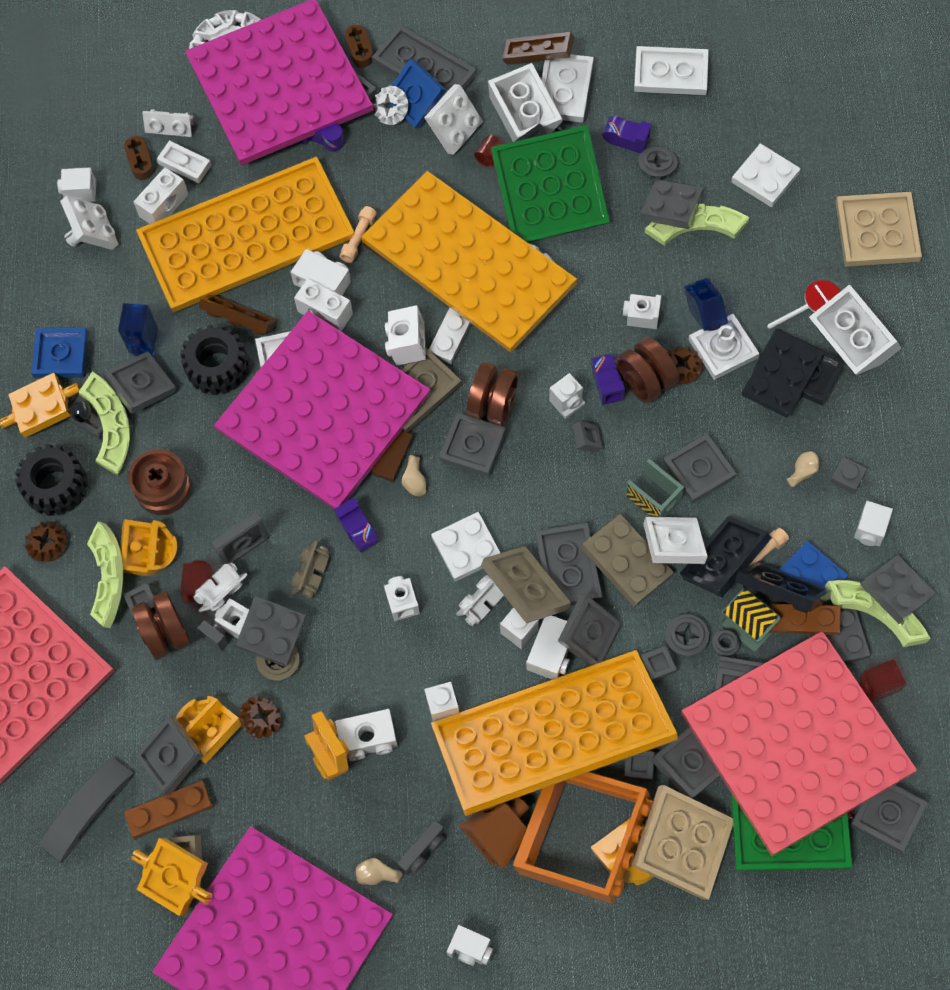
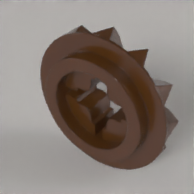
(694, 364)
(51, 550)
(258, 727)

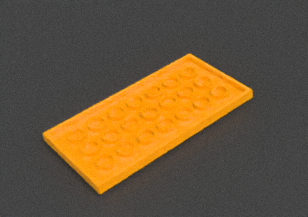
(245, 234)
(469, 261)
(552, 732)

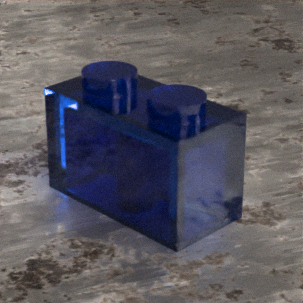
(706, 304)
(138, 328)

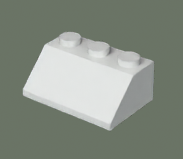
(523, 102)
(855, 331)

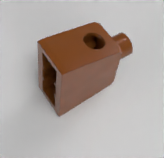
(497, 831)

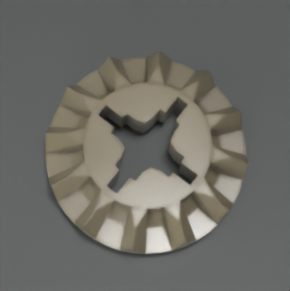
(275, 672)

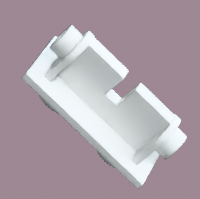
(168, 124)
(227, 582)
(474, 605)

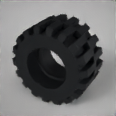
(210, 342)
(43, 463)

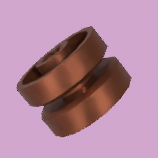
(647, 370)
(492, 393)
(159, 482)
(163, 624)

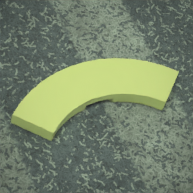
(706, 218)
(113, 420)
(109, 558)
(853, 596)

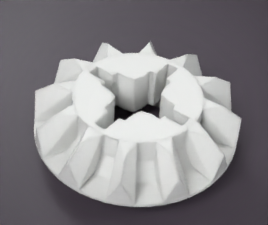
(397, 113)

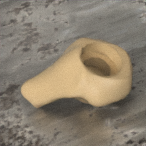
(805, 467)
(412, 479)
(374, 871)

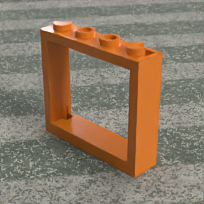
(541, 820)

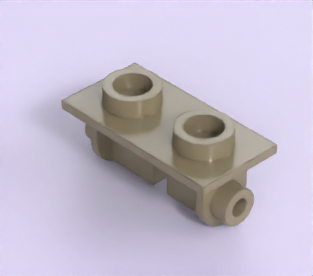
(312, 560)

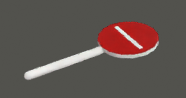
(816, 296)

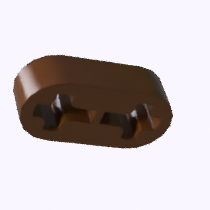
(354, 47)
(142, 156)

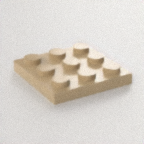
(878, 229)
(683, 842)

